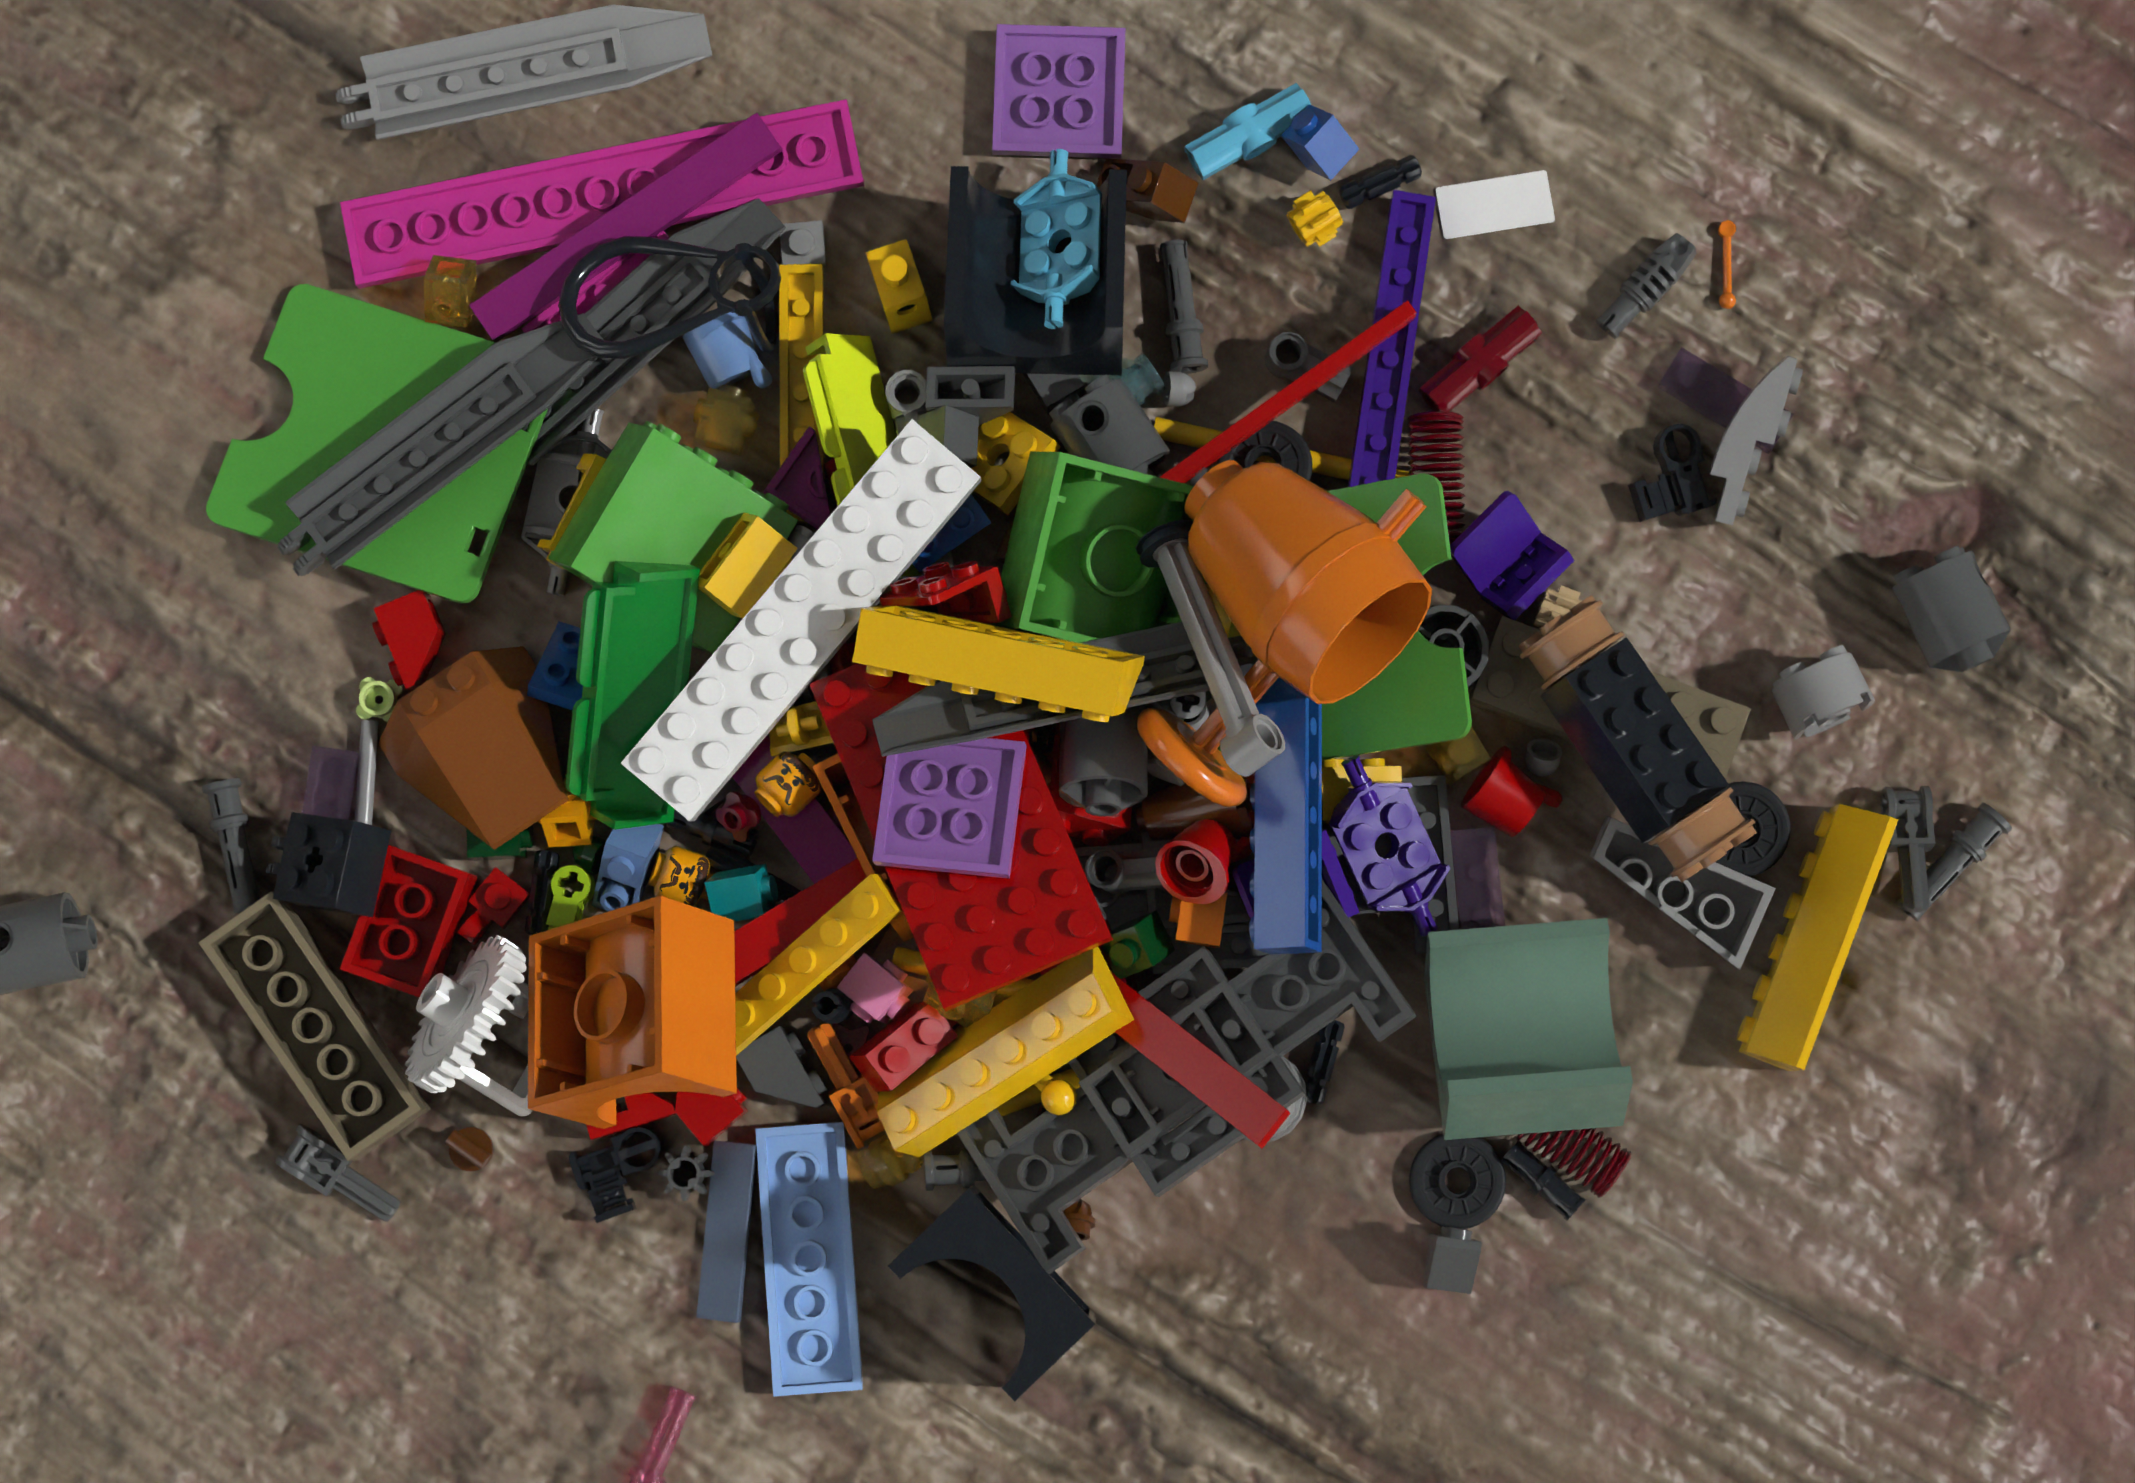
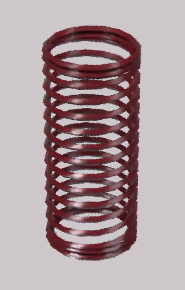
(1454, 421)
(1608, 1175)

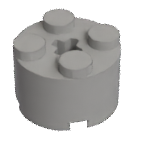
(1822, 693)

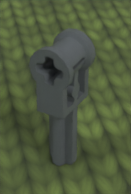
(1911, 840)
(327, 1169)

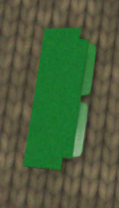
(630, 669)

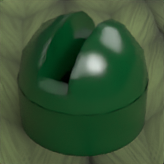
(590, 856)

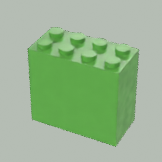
(667, 508)

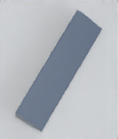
(727, 1231)

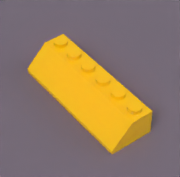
(996, 660)
(1816, 936)
(1005, 1053)

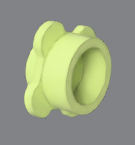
(369, 691)

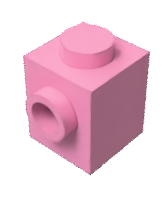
(876, 989)

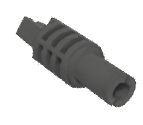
(1648, 283)

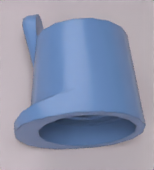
(726, 352)

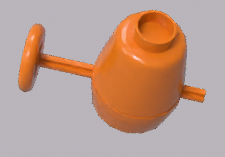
(1309, 589)

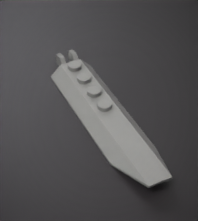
(522, 67)

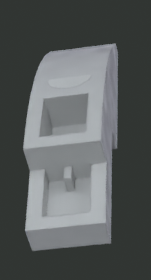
(1759, 419)

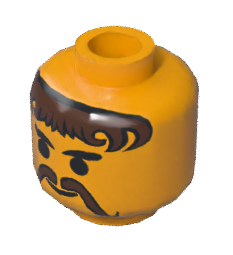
(787, 784)
(680, 875)

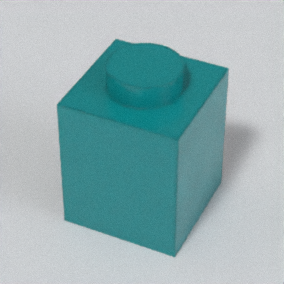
(742, 892)

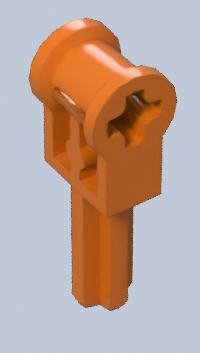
(852, 1093)

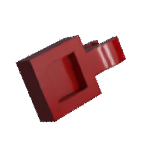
(497, 901)

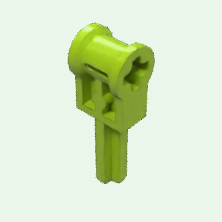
(566, 909)

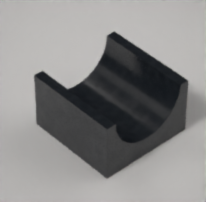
(997, 325)
(1050, 1308)

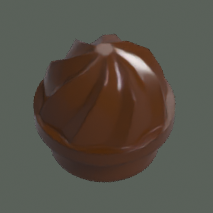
(1080, 1218)

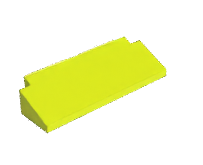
(849, 408)

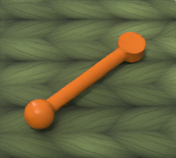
(1726, 231)

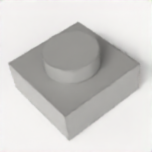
(803, 243)

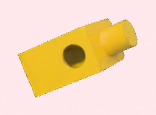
(899, 285)

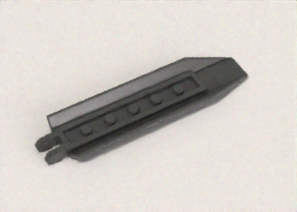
(651, 298)
(433, 443)
(947, 717)

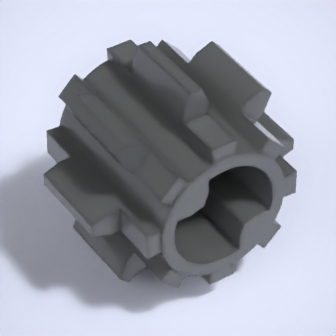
(693, 1183)

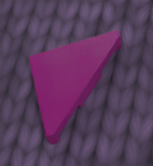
(802, 482)

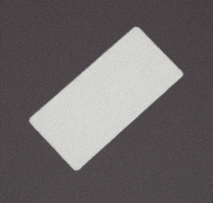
(1495, 204)

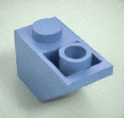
(626, 866)

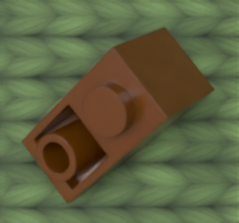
(1154, 189)

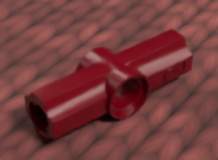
(1480, 361)

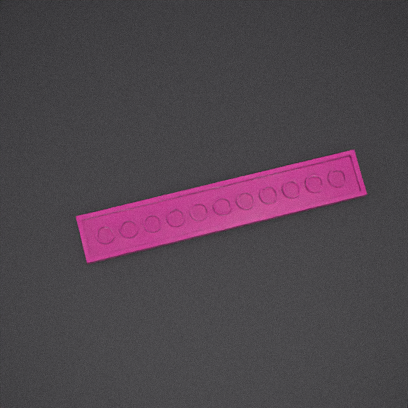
(550, 200)

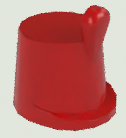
(1506, 795)
(1198, 861)

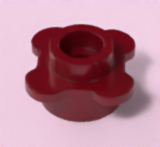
(739, 815)

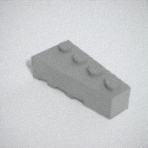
(1713, 904)

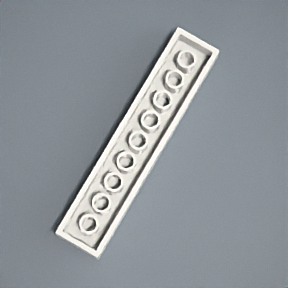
(801, 621)

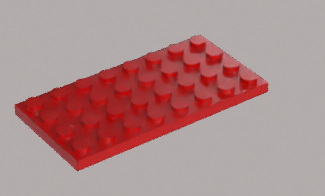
(971, 927)

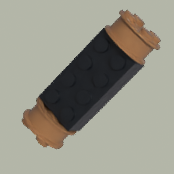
(1635, 739)

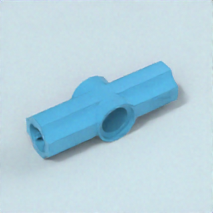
(1246, 132)

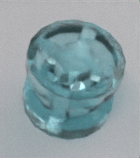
(1142, 378)

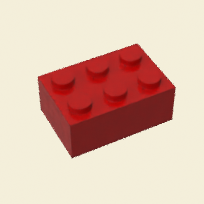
(411, 924)

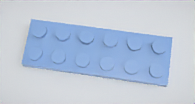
(809, 1259)

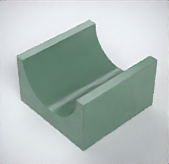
(1524, 1029)

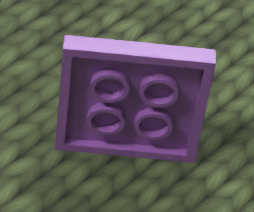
(1058, 90)
(952, 808)

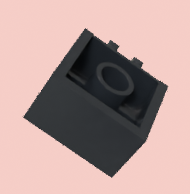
(330, 864)

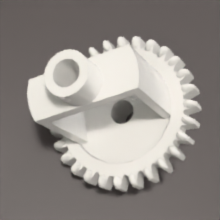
(460, 1016)

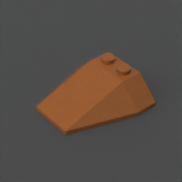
(480, 745)

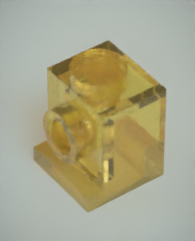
(1458, 757)

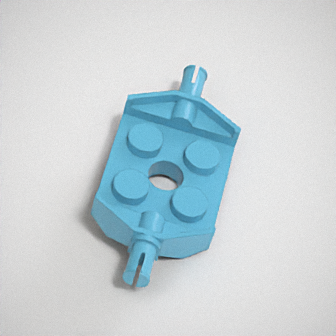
(1050, 212)

